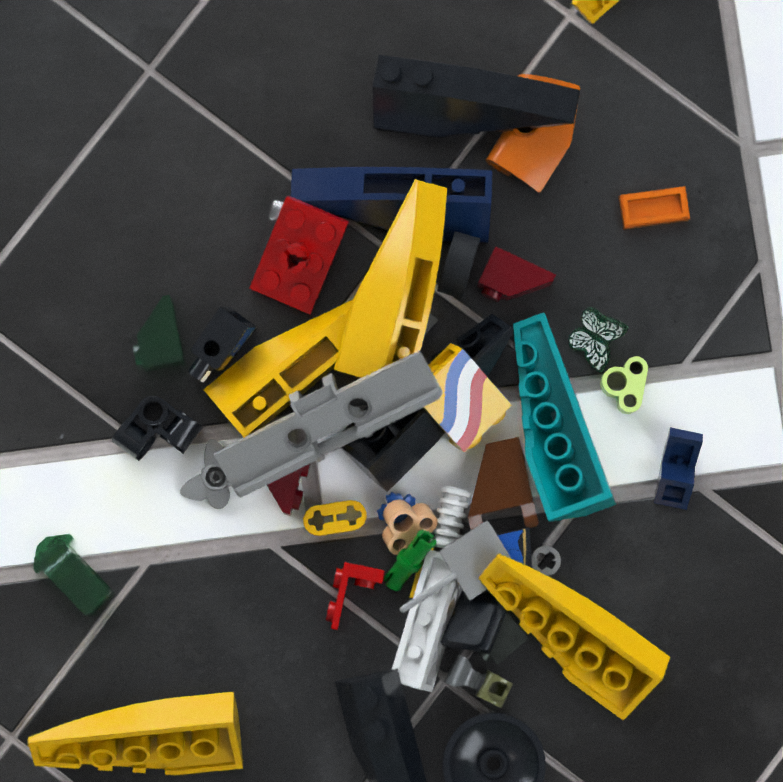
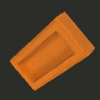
(654, 207)

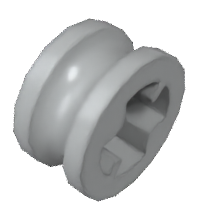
(544, 550)

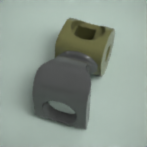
(487, 685)

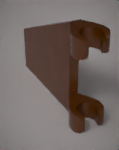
(502, 483)

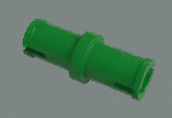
(409, 560)

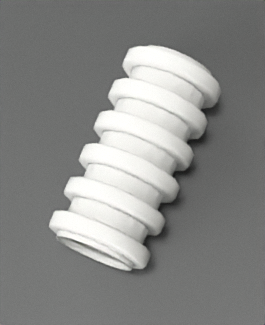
(450, 515)

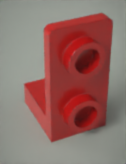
(363, 576)

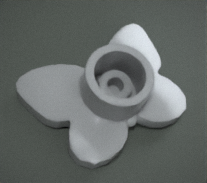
(211, 482)

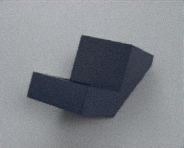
(678, 468)

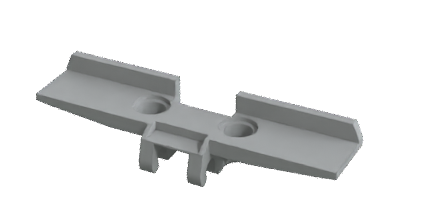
(271, 455)

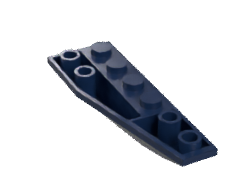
(377, 193)

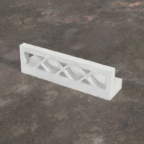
(420, 645)

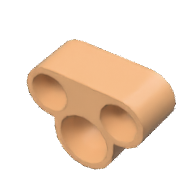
(407, 529)

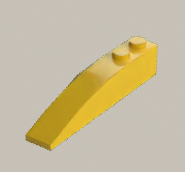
(585, 640)
(164, 734)

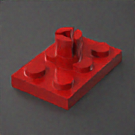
(299, 254)

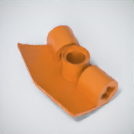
(532, 154)

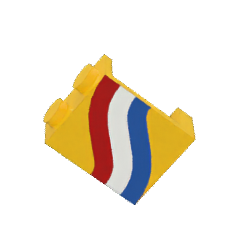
(468, 398)

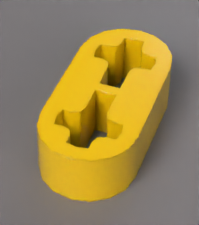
(334, 509)

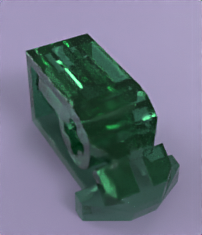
(71, 573)

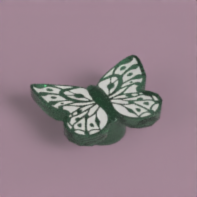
(596, 336)

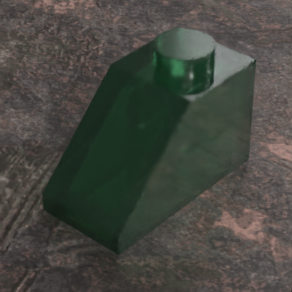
(160, 339)

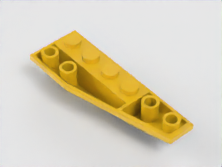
(398, 289)
(261, 381)

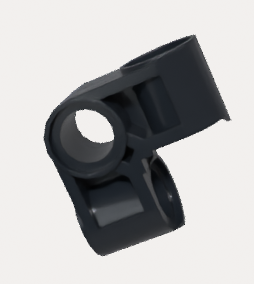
(139, 433)

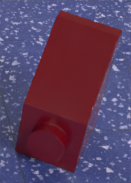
(511, 277)

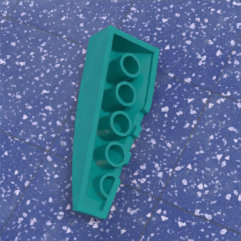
(555, 429)

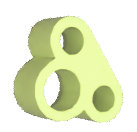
(633, 386)

